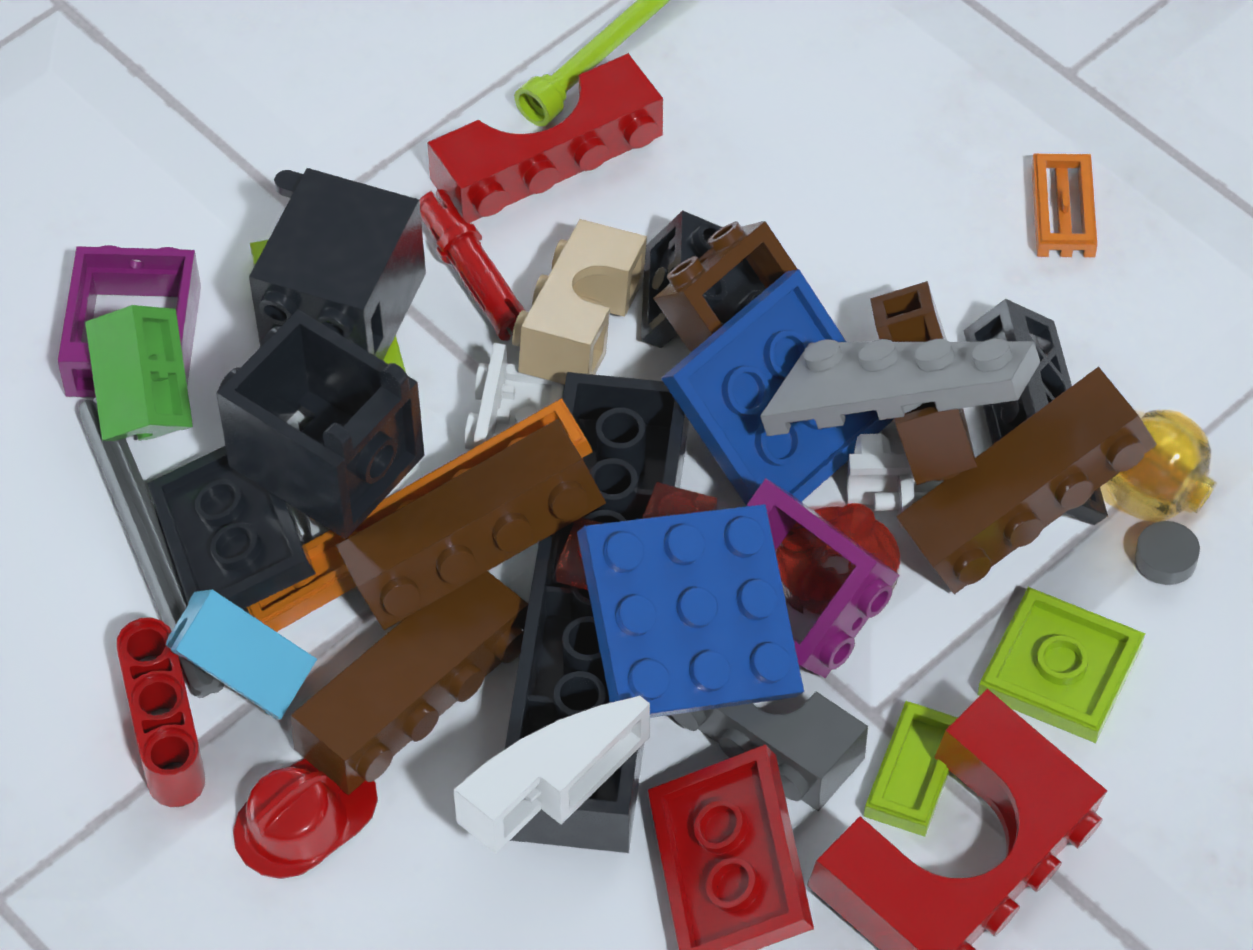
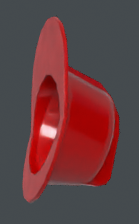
(299, 820)

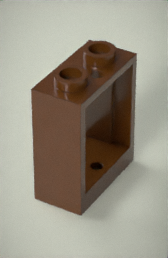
(683, 297)

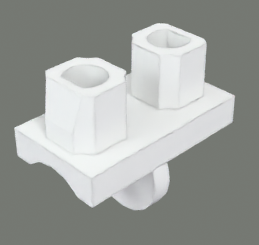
(882, 476)

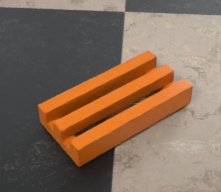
(1065, 239)

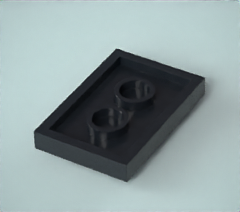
(228, 532)

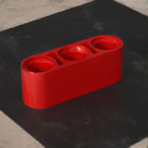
(165, 736)

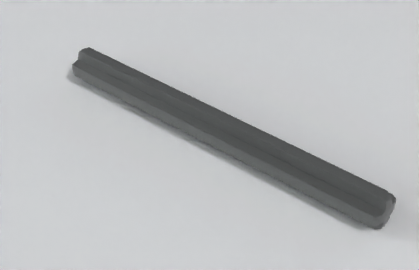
(145, 535)

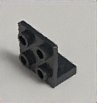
(678, 241)

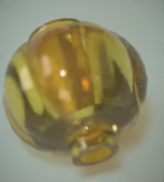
(1170, 473)

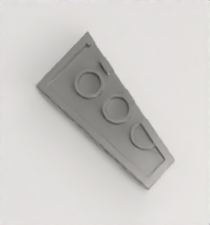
(897, 378)

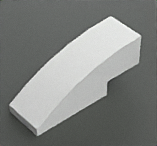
(550, 770)

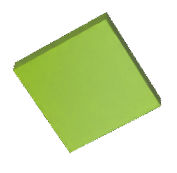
(1062, 664)

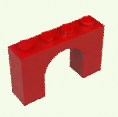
(1040, 804)

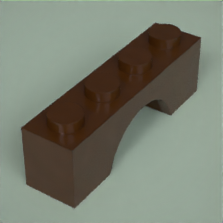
(933, 441)

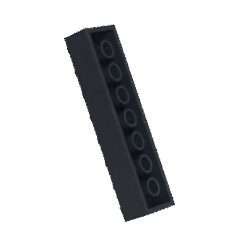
(635, 442)

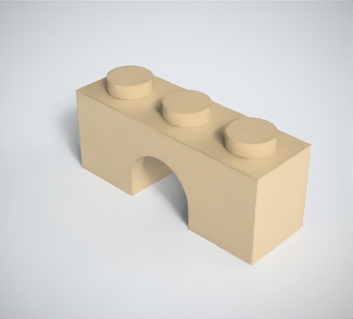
(570, 308)

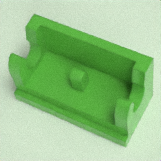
(138, 373)

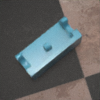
(240, 652)

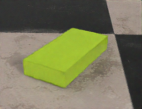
(909, 775)

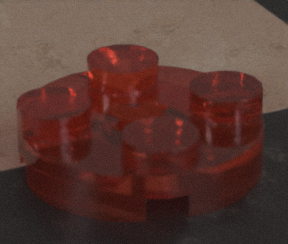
(802, 553)

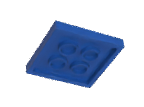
(736, 375)
(691, 610)

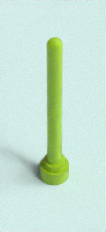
(544, 96)

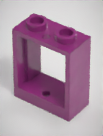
(114, 272)
(858, 599)

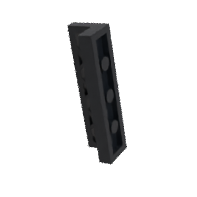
(1014, 324)

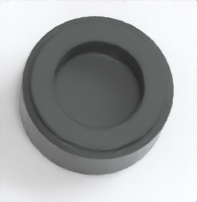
(1167, 552)

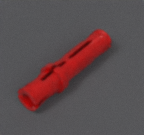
(463, 250)

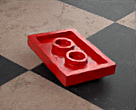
(730, 855)

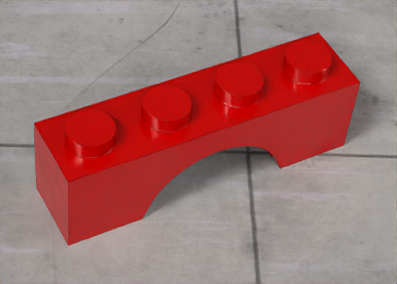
(496, 168)

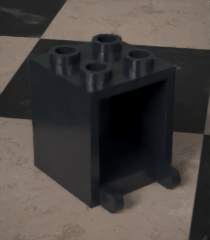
(340, 257)
(360, 431)

